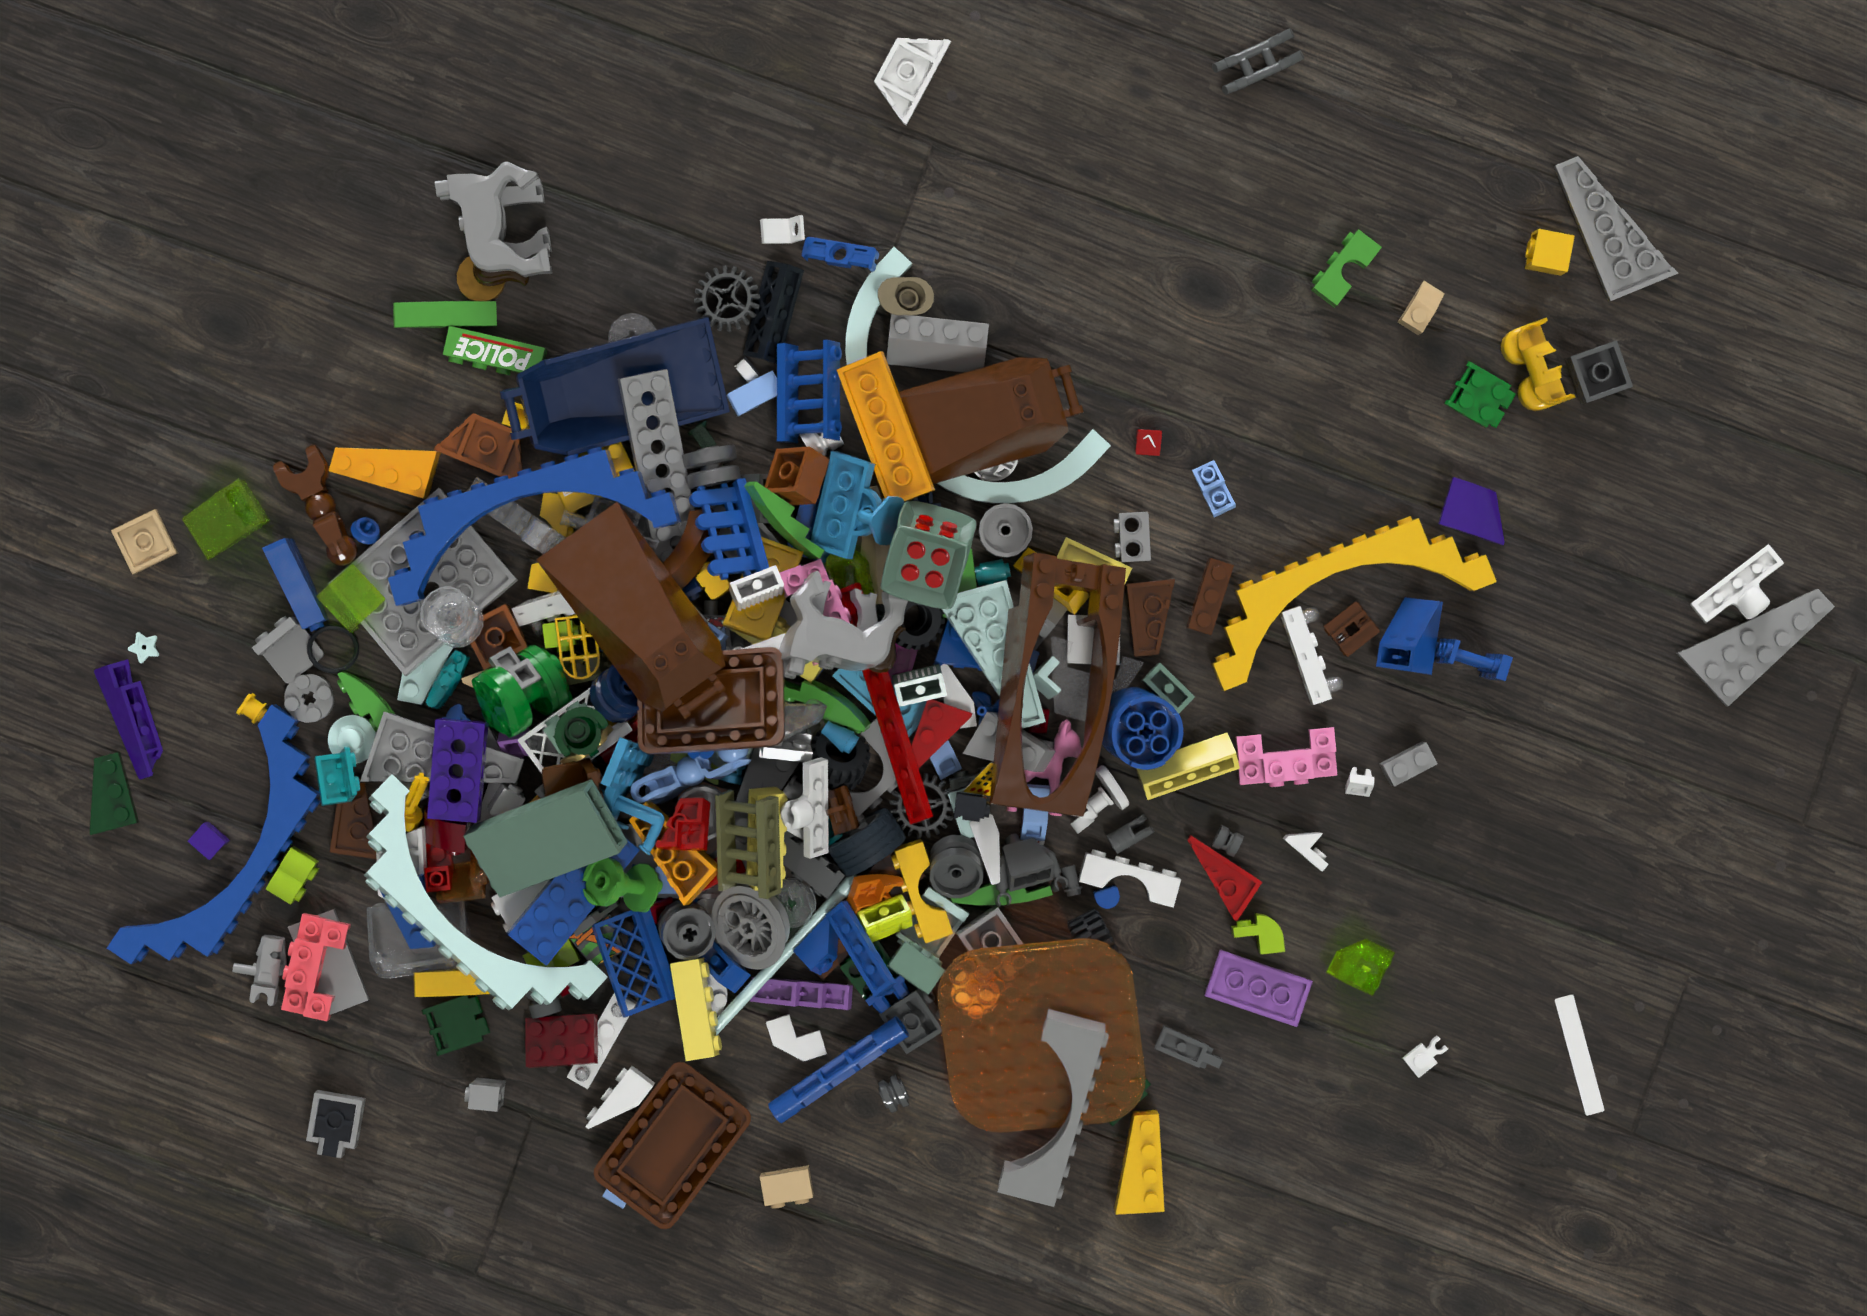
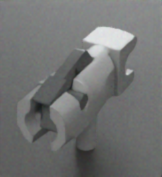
(269, 966)

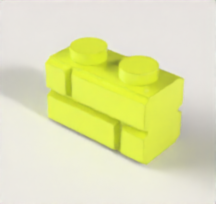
(886, 918)

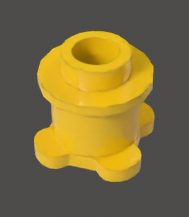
(252, 708)

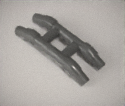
(1264, 48)

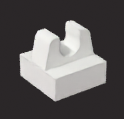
(1359, 784)

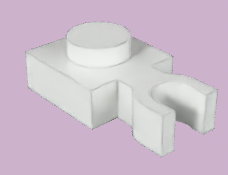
(1421, 1058)

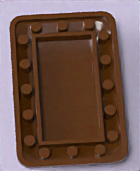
(739, 718)
(672, 1145)

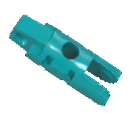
(447, 679)

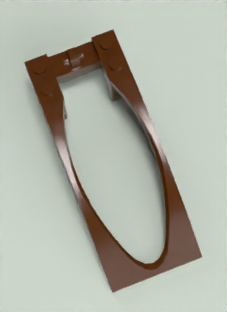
(1024, 624)

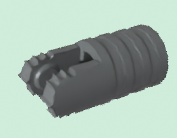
(1124, 836)

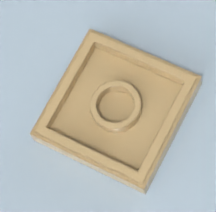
(144, 541)

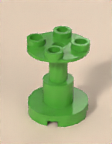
(608, 882)

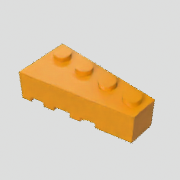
(394, 469)
(685, 870)

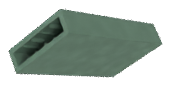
(545, 838)

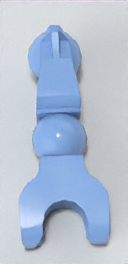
(689, 772)

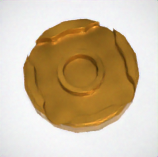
(471, 288)

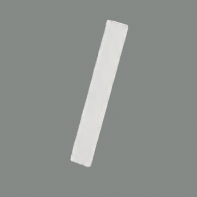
(1579, 1055)

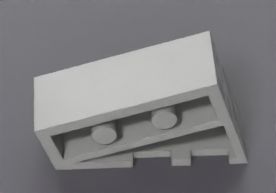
(982, 745)

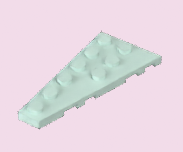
(981, 624)

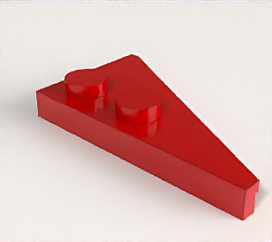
(935, 728)

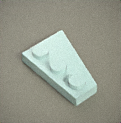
(418, 683)

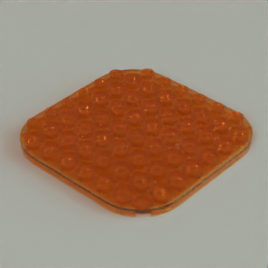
(993, 1025)

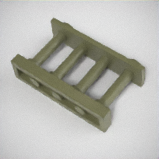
(767, 838)

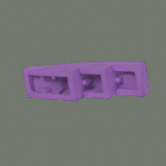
(805, 993)

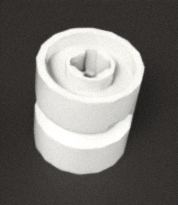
(818, 443)

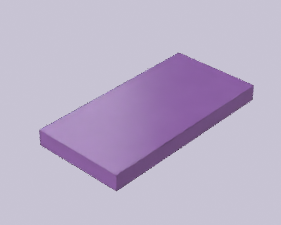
(1258, 988)

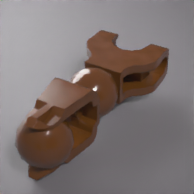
(319, 504)

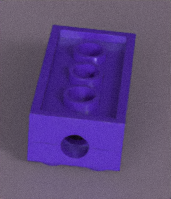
(443, 780)

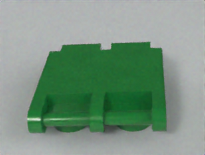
(1481, 397)

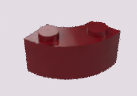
(446, 834)

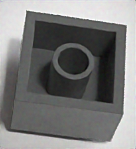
(1598, 372)

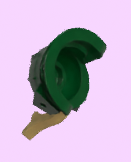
(580, 733)

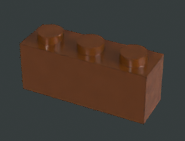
(1210, 596)

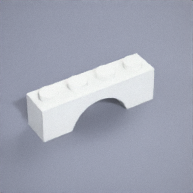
(1099, 870)

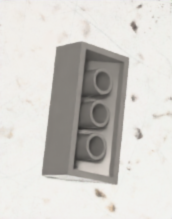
(936, 343)

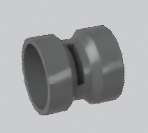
(1232, 843)

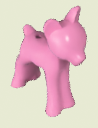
(1066, 745)

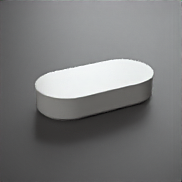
(1112, 787)

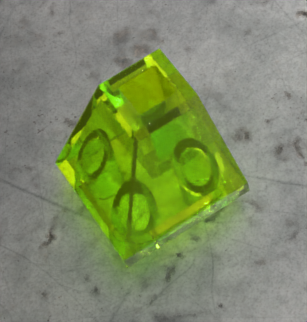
(1361, 965)

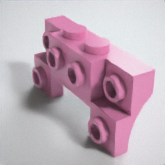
(794, 578)
(1288, 764)

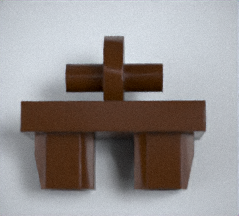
(841, 811)

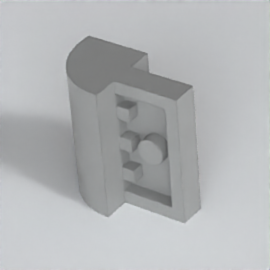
(793, 749)

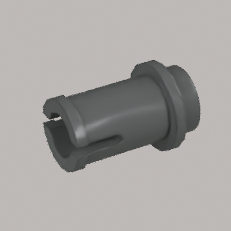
(1073, 884)

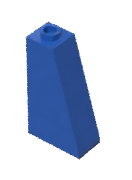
(296, 583)

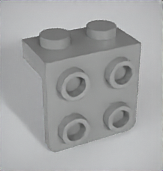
(287, 648)

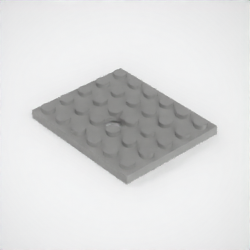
(465, 565)

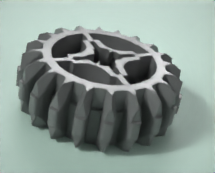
(738, 280)
(926, 826)

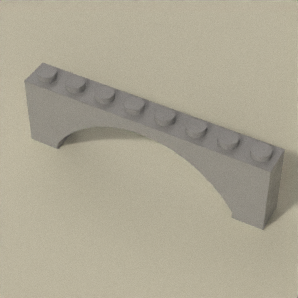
(1041, 1172)

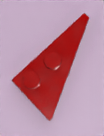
(1232, 883)

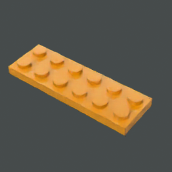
(885, 428)

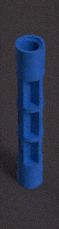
(838, 1069)

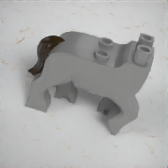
(485, 224)
(835, 641)

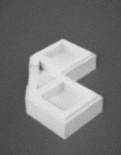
(801, 1047)

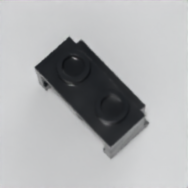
(971, 807)

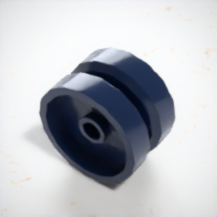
(613, 696)

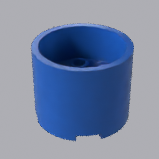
(1128, 714)

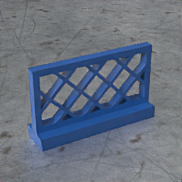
(651, 949)

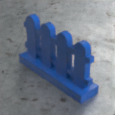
(743, 525)

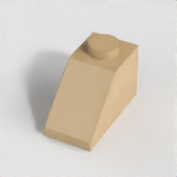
(1421, 308)

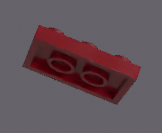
(561, 1040)

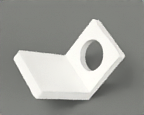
(782, 230)

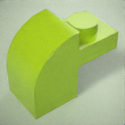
(1268, 933)

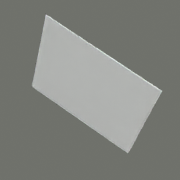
(1082, 642)

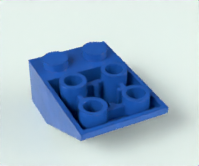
(1411, 637)

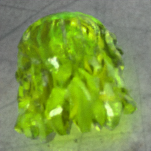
(850, 571)

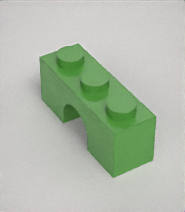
(1357, 249)

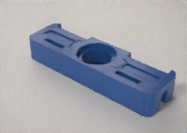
(825, 250)

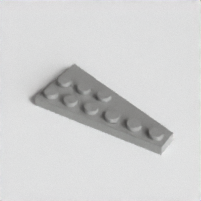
(1613, 240)
(1746, 651)
(407, 749)

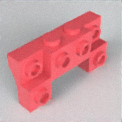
(306, 966)

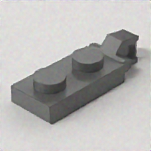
(1186, 1048)

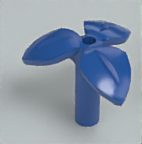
(983, 703)

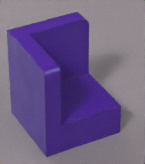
(208, 840)

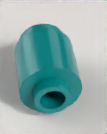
(992, 572)

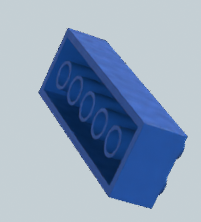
(558, 911)

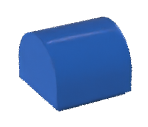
(1107, 896)

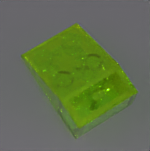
(225, 518)

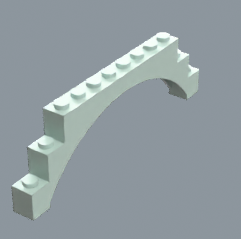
(399, 883)

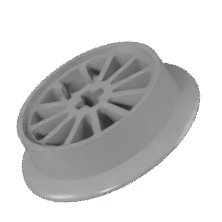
(760, 920)

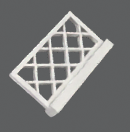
(620, 730)

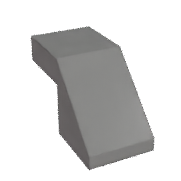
(522, 671)

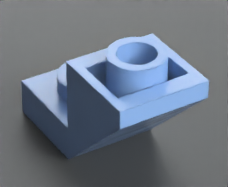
(945, 761)
(1035, 822)

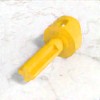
(413, 813)

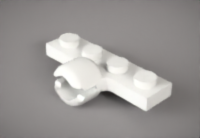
(1740, 588)
(810, 808)

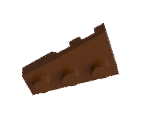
(1148, 614)

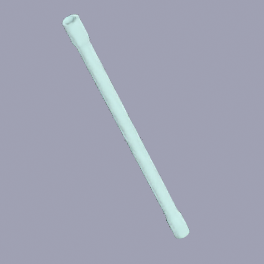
(764, 975)

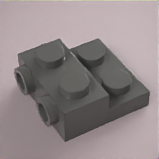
(919, 1017)

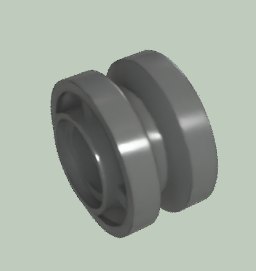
(893, 1093)

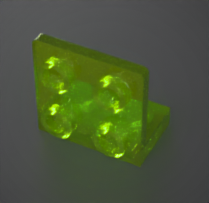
(351, 598)

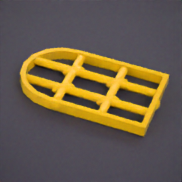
(585, 657)

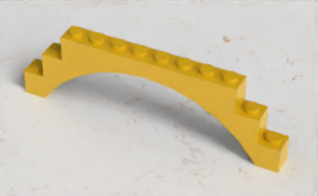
(1399, 545)

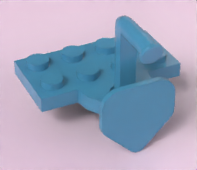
(846, 508)
(622, 771)

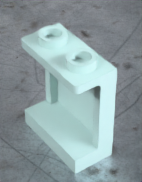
(955, 914)

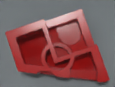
(687, 826)

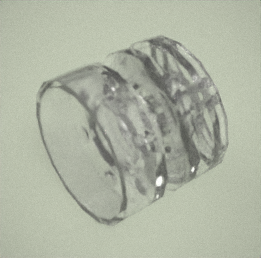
(442, 609)

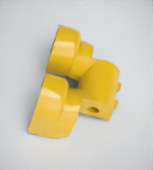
(1543, 386)

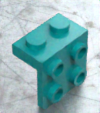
(337, 777)

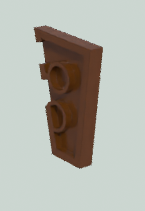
(352, 825)

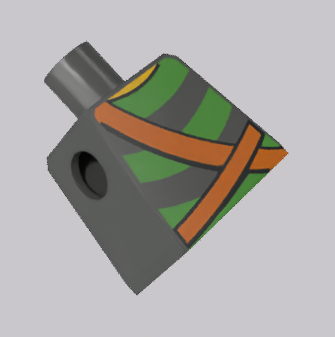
(588, 945)

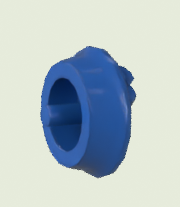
(365, 530)

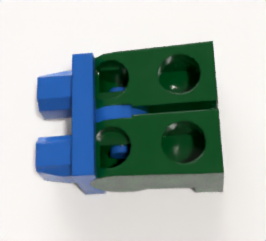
(879, 1003)

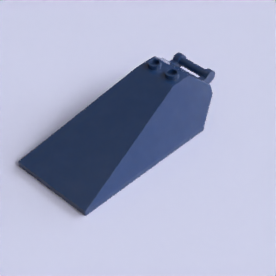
(577, 399)

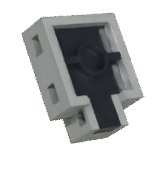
(335, 1122)

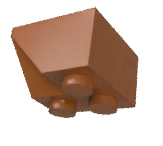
(797, 475)
(498, 633)

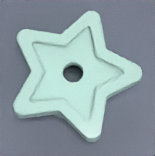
(150, 647)

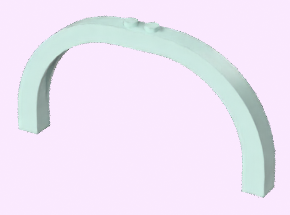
(1021, 491)

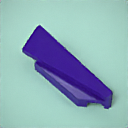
(131, 715)

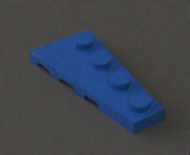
(954, 652)

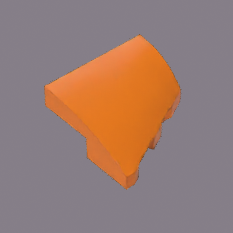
(871, 889)

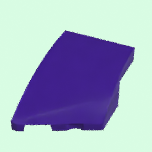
(1472, 511)

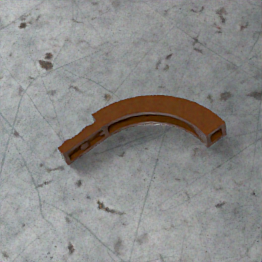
(688, 554)

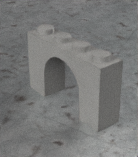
(888, 782)

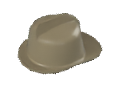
(905, 295)

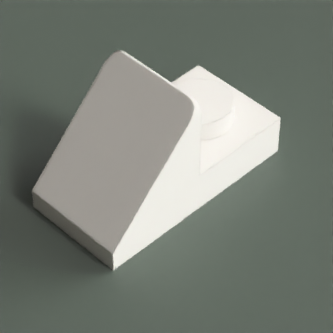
(1303, 842)

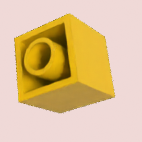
(1549, 252)

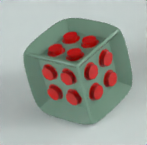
(928, 554)

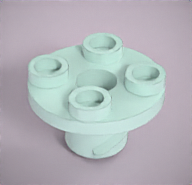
(354, 733)

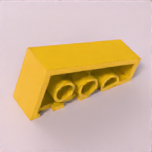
(1141, 1174)

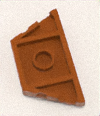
(484, 446)

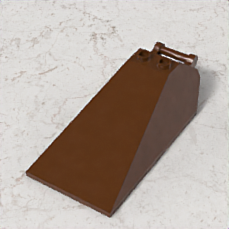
(988, 416)
(636, 612)

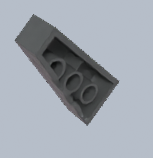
(761, 774)
(818, 872)

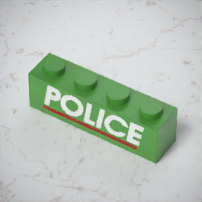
(491, 351)

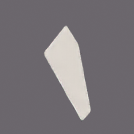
(987, 840)

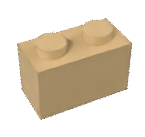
(786, 1186)

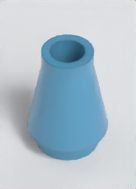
(841, 737)

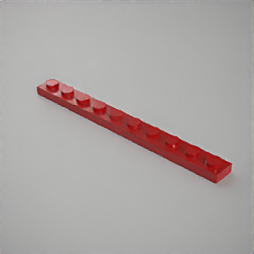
(893, 732)

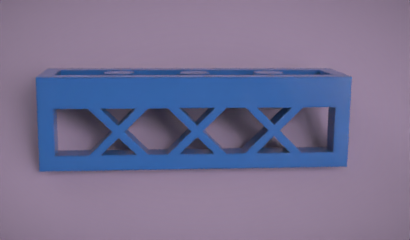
(861, 949)

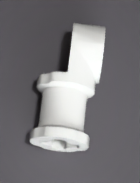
(1094, 806)

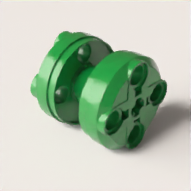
(508, 705)

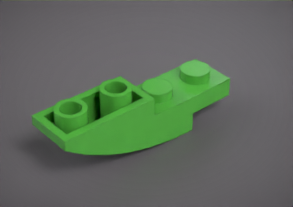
(363, 698)
(838, 709)

